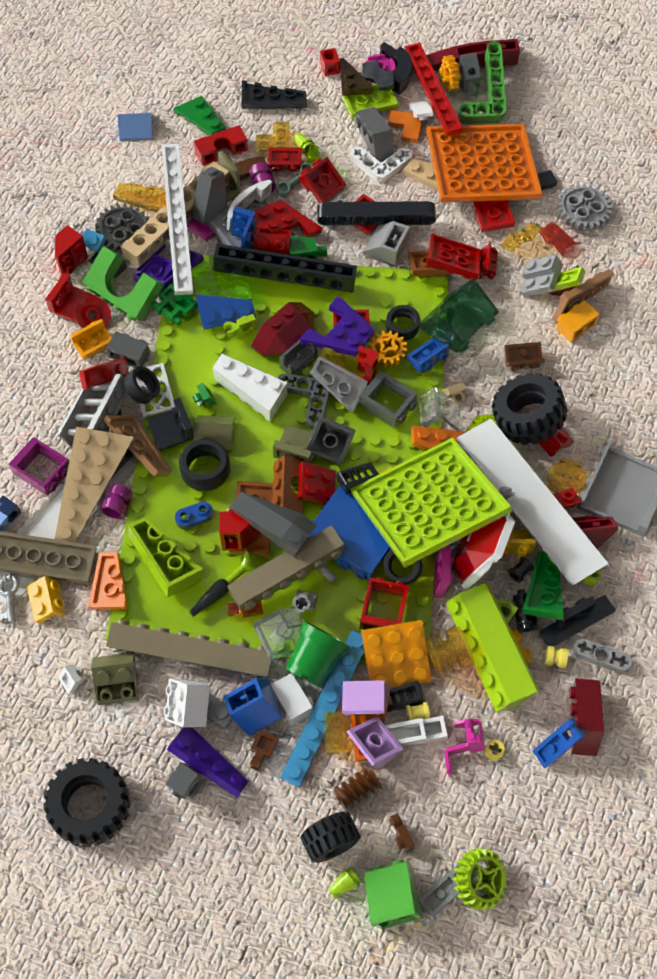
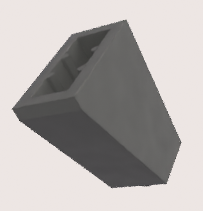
(210, 195)

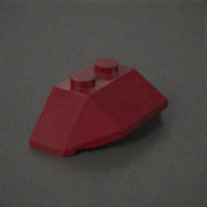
(283, 329)
(597, 528)

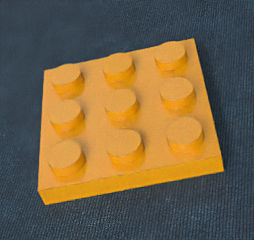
(397, 654)

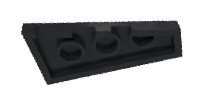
(261, 97)

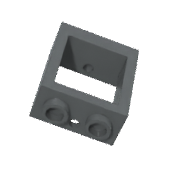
(393, 419)

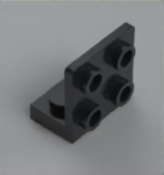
(171, 427)

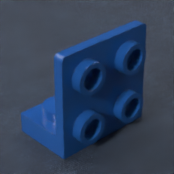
(243, 225)

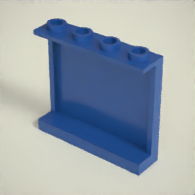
(361, 539)

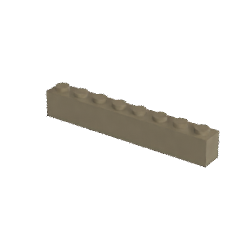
(189, 649)

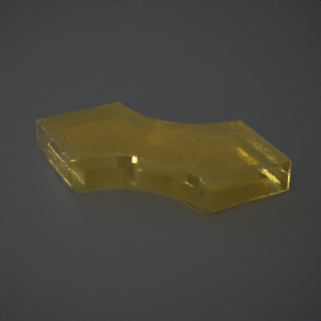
(517, 238)

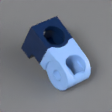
(8, 512)

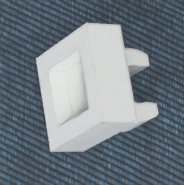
(70, 678)

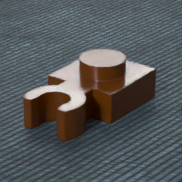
(403, 837)

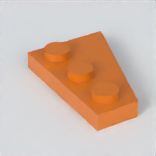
(429, 437)
(108, 584)

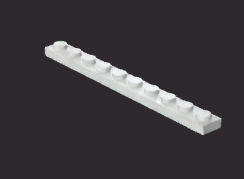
(177, 220)

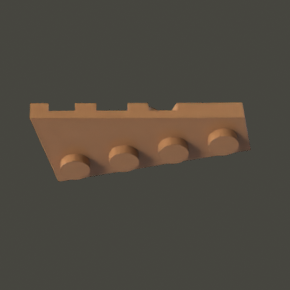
(582, 292)
(141, 445)

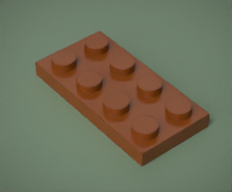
(261, 544)

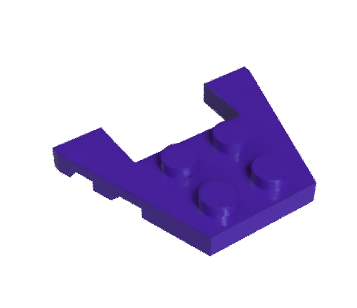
(161, 268)
(346, 334)

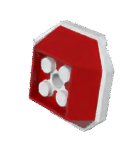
(481, 549)

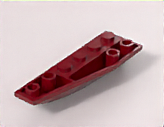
(510, 52)

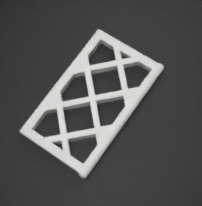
(158, 409)

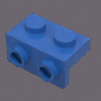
(428, 355)

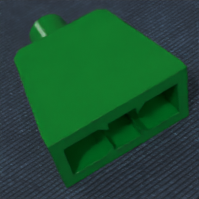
(306, 248)

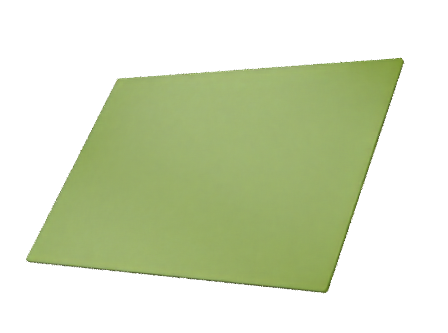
(189, 361)

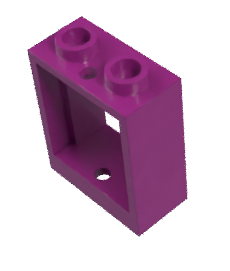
(28, 454)

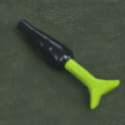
(220, 587)

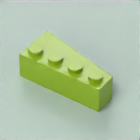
(166, 562)

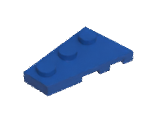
(218, 310)

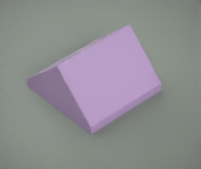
(365, 697)
(375, 742)

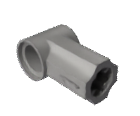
(305, 601)

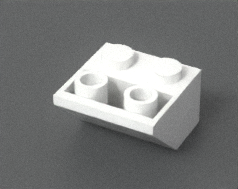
(187, 703)

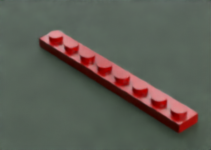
(434, 90)

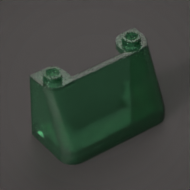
(460, 316)

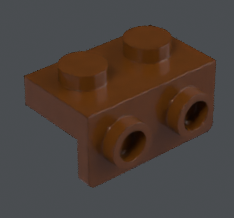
(523, 355)

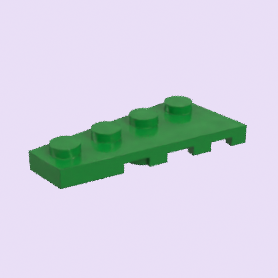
(544, 591)

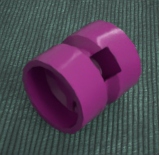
(262, 172)
(117, 501)

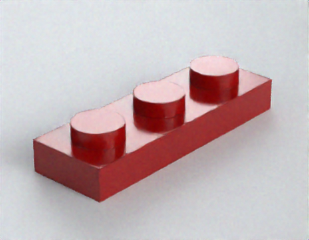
(103, 373)

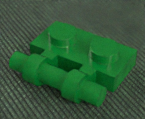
(180, 303)

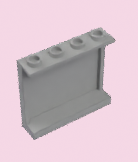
(621, 489)

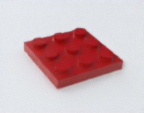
(453, 257)

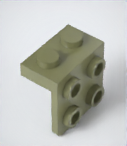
(233, 187)

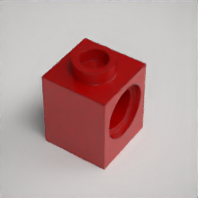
(329, 61)

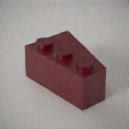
(588, 713)

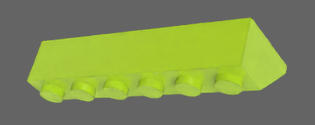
(493, 648)

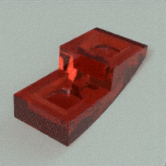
(558, 237)

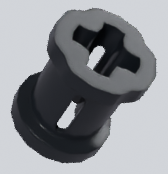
(521, 569)

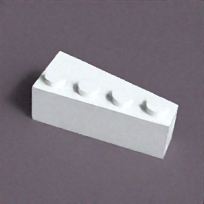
(251, 385)

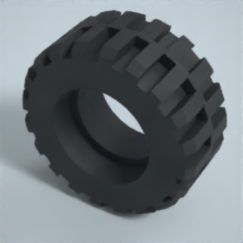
(534, 425)
(67, 783)

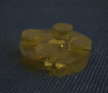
(559, 470)

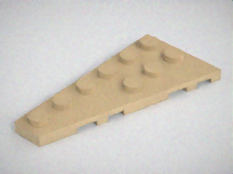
(90, 469)

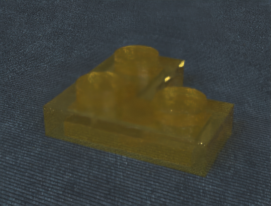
(280, 137)

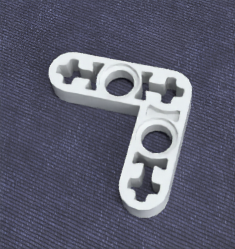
(379, 167)

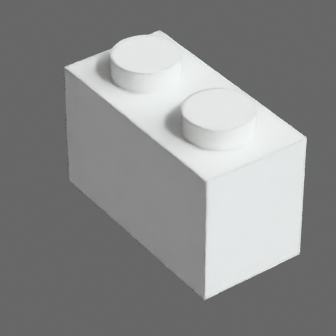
(292, 698)

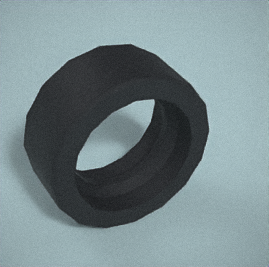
(403, 311)
(135, 391)
(407, 580)

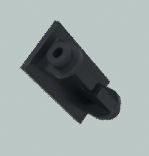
(524, 622)

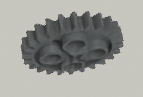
(119, 223)

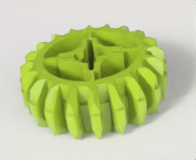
(488, 880)

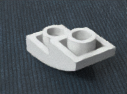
(421, 110)

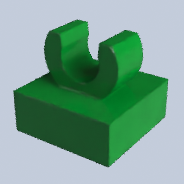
(205, 396)

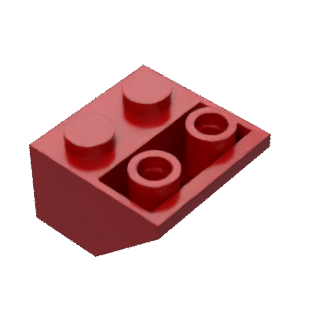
(69, 250)
(235, 531)

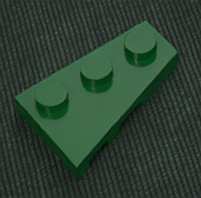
(201, 115)

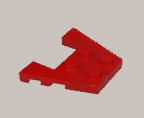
(283, 216)

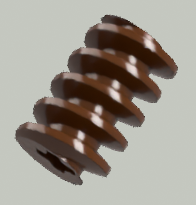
(356, 787)

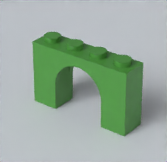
(100, 281)

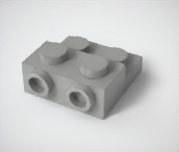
(541, 275)

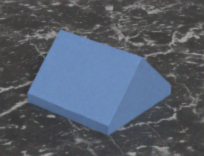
(135, 126)

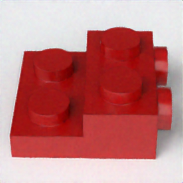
(322, 179)

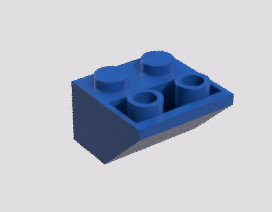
(253, 706)

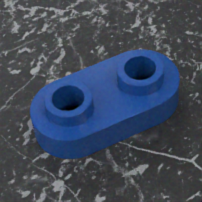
(194, 515)

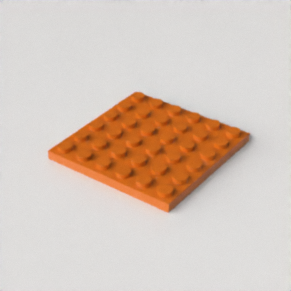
(483, 164)

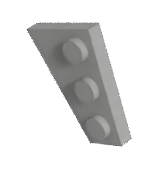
(339, 382)

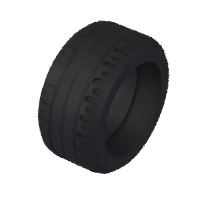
(204, 448)

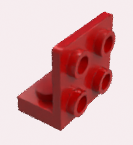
(272, 240)
(65, 298)

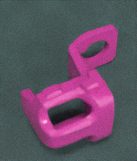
(474, 741)

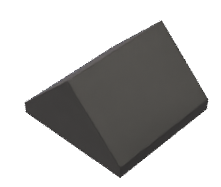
(330, 440)

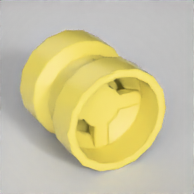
(556, 657)

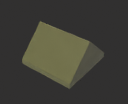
(215, 429)

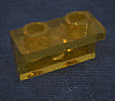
(335, 734)

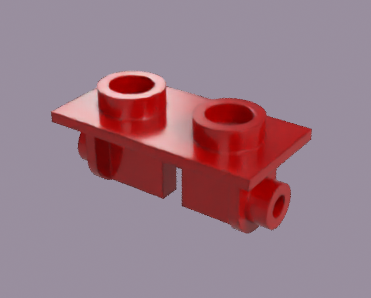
(488, 256)
(567, 498)

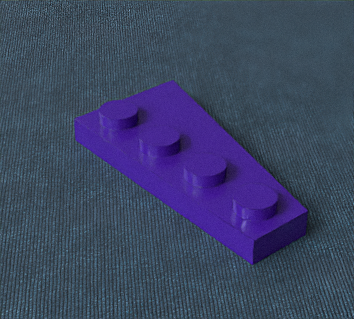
(201, 756)

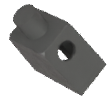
(470, 79)

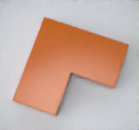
(410, 125)

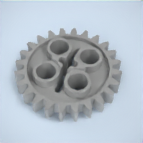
(584, 207)

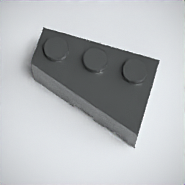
(375, 133)

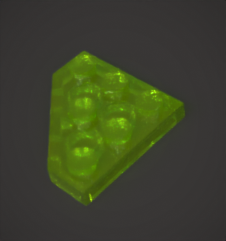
(218, 283)

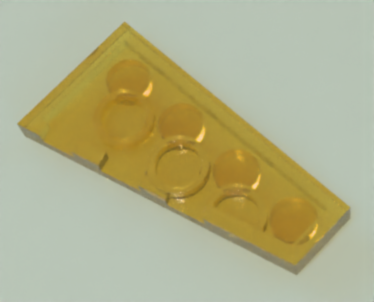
(148, 198)

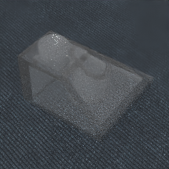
(279, 632)

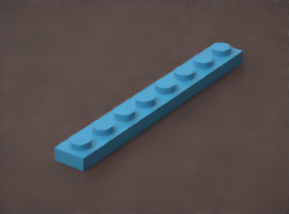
(327, 702)

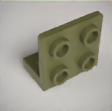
(293, 444)

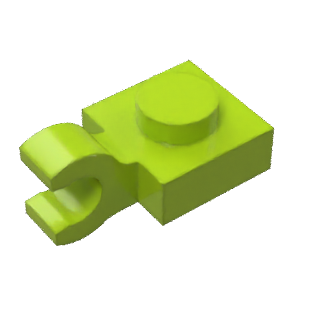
(243, 325)

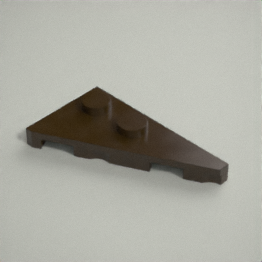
(352, 81)

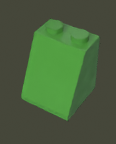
(392, 895)

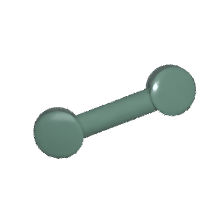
(283, 187)

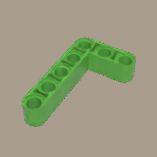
(494, 89)

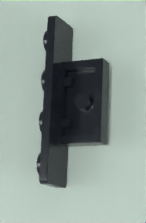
(576, 619)

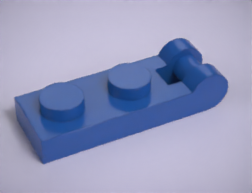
(558, 743)

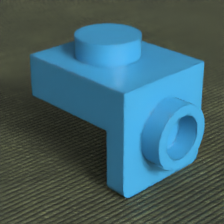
(93, 240)

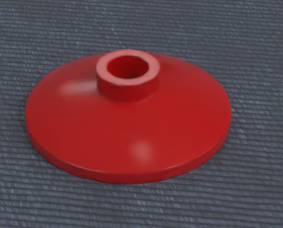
(95, 305)

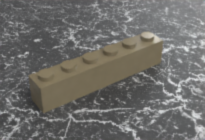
(285, 569)

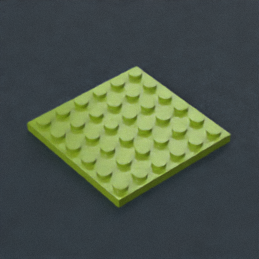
(430, 501)

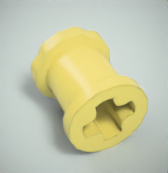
(418, 711)

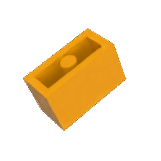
(577, 321)

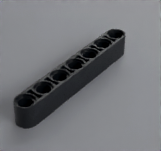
(376, 213)

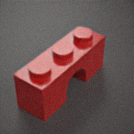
(230, 139)

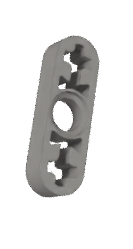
(614, 666)

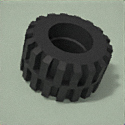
(330, 837)

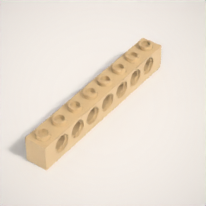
(156, 230)

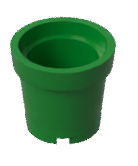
(315, 654)

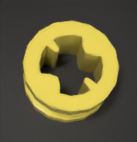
(500, 747)

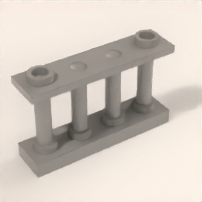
(86, 398)

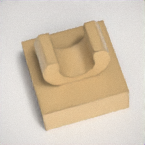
(455, 389)

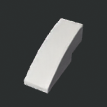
(419, 731)

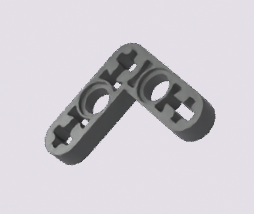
(312, 392)

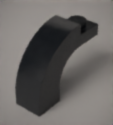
(403, 66)

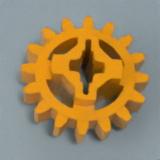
(450, 73)
(388, 350)

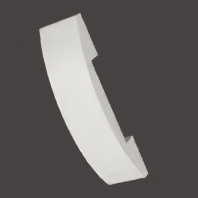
(255, 192)

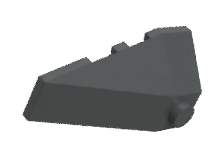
(279, 524)

